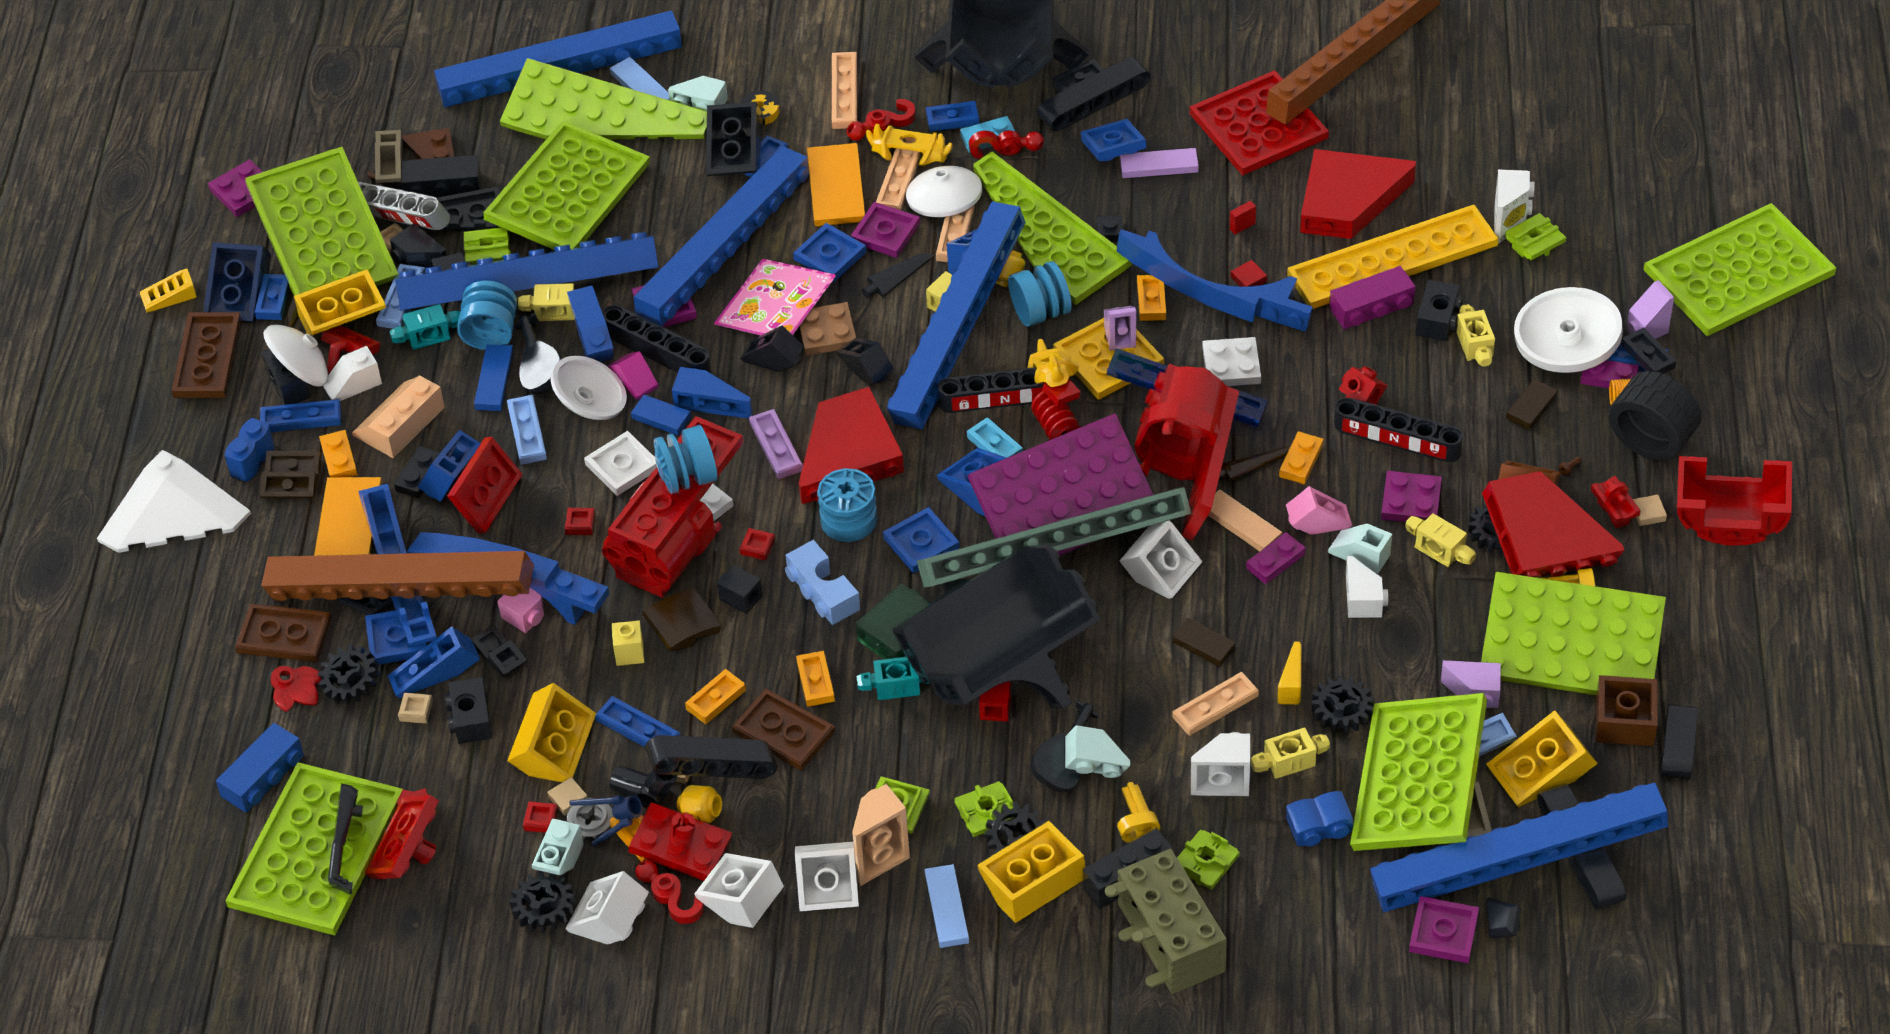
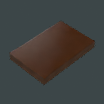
(283, 632)
(787, 728)

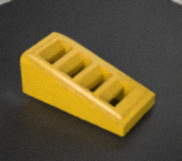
(176, 288)
(1290, 683)

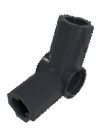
(647, 787)

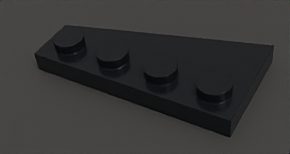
(467, 210)

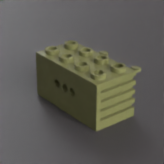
(1171, 918)

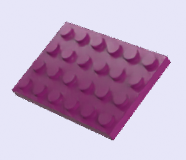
(1061, 479)

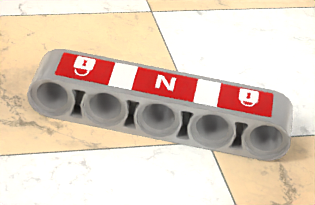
(405, 207)

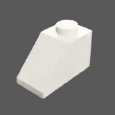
(353, 375)
(1364, 591)

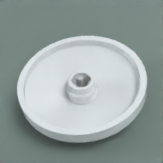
(1568, 329)

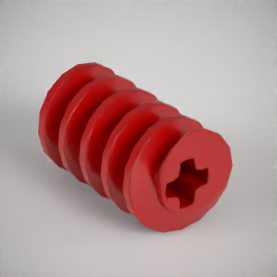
(1053, 419)

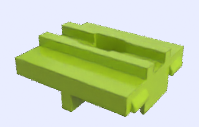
(1544, 237)
(486, 244)
(974, 804)
(1211, 871)

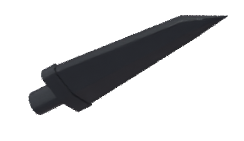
(891, 277)

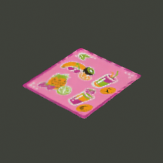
(774, 297)

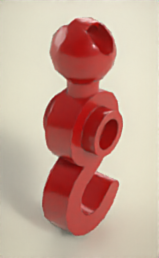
(857, 130)
(1006, 143)
(667, 890)

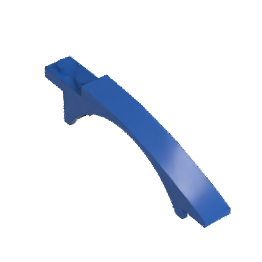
(1265, 301)
(388, 540)
(562, 589)

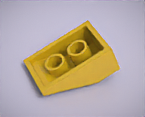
(1541, 760)

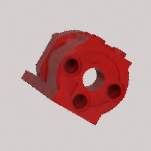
(1187, 434)
(663, 530)

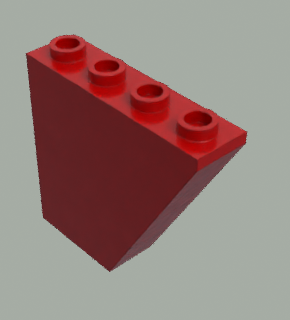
(1351, 191)
(849, 435)
(1545, 528)

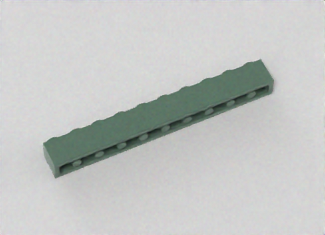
(1058, 535)

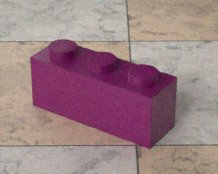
(1372, 297)

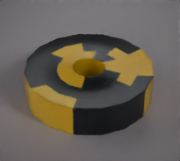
(767, 103)

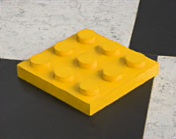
(1092, 354)

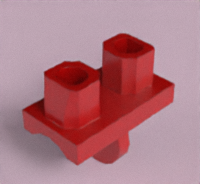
(1616, 501)

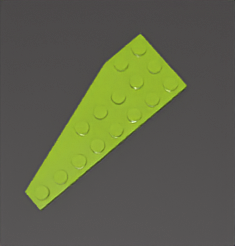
(553, 95)
(1053, 230)

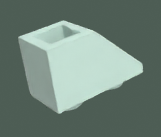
(699, 92)
(1364, 543)
(1095, 752)
(559, 848)

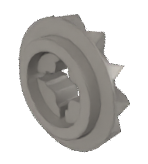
(602, 814)

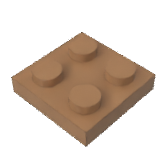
(827, 329)

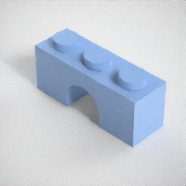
(831, 598)

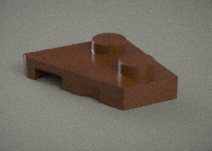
(430, 144)

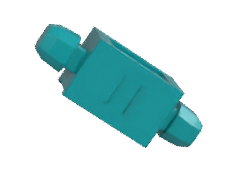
(425, 327)
(891, 679)

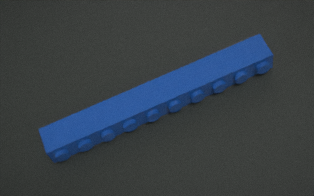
(574, 53)
(721, 236)
(525, 272)
(956, 315)
(1519, 847)

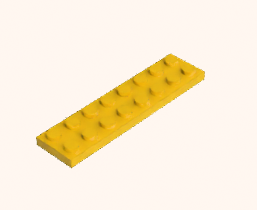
(1413, 247)

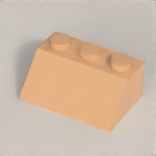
(401, 416)
(879, 834)

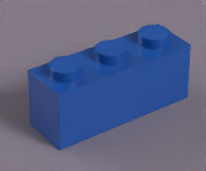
(260, 767)

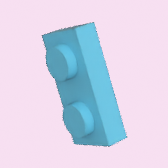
(997, 126)
(991, 438)

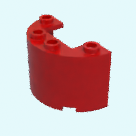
(1734, 508)

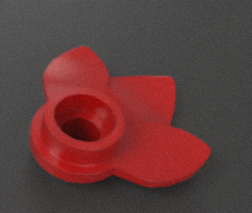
(297, 689)

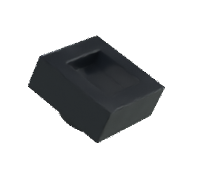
(1109, 226)

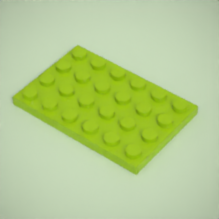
(566, 187)
(320, 222)
(1740, 269)
(1570, 633)
(1419, 772)
(291, 858)

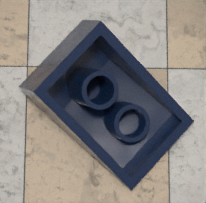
(236, 278)

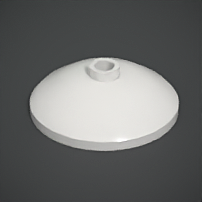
(944, 191)
(297, 353)
(588, 388)

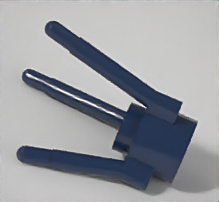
(623, 809)

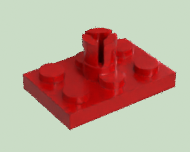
(484, 485)
(404, 839)
(679, 841)

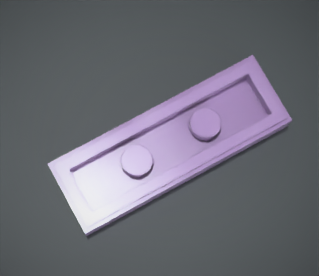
(1159, 163)
(776, 444)

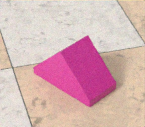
(634, 374)

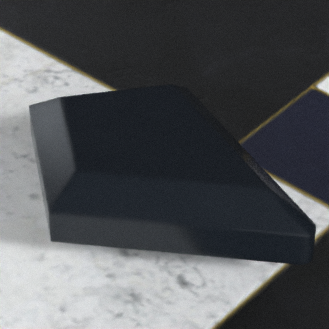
(368, 605)
(1502, 918)

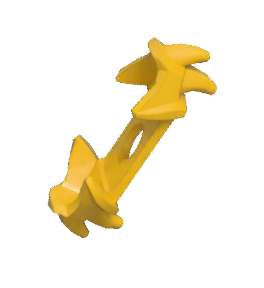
(928, 144)
(1052, 365)

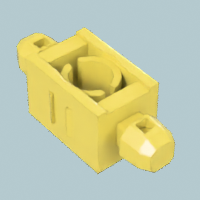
(549, 302)
(1481, 343)
(1440, 540)
(1278, 750)

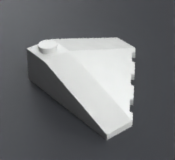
(168, 503)

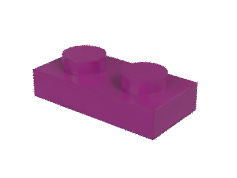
(1607, 371)
(1275, 558)

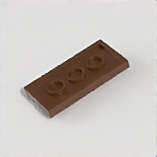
(206, 355)

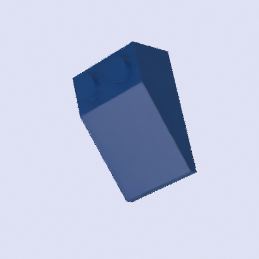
(956, 475)

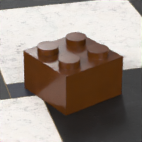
(1626, 710)

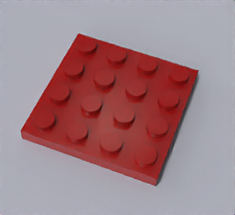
(1247, 133)

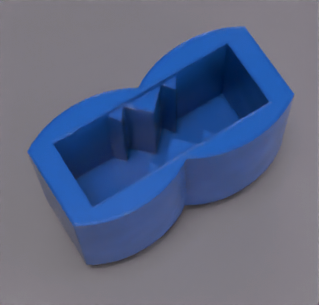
(249, 449)
(1319, 818)

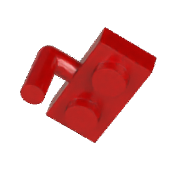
(344, 339)

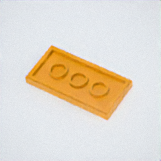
(836, 184)
(343, 520)

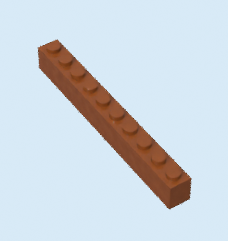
(1344, 56)
(398, 575)

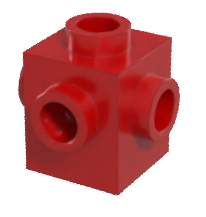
(1362, 385)

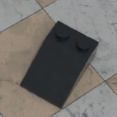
(733, 138)

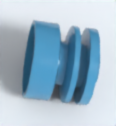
(1039, 293)
(487, 314)
(685, 459)
(847, 505)

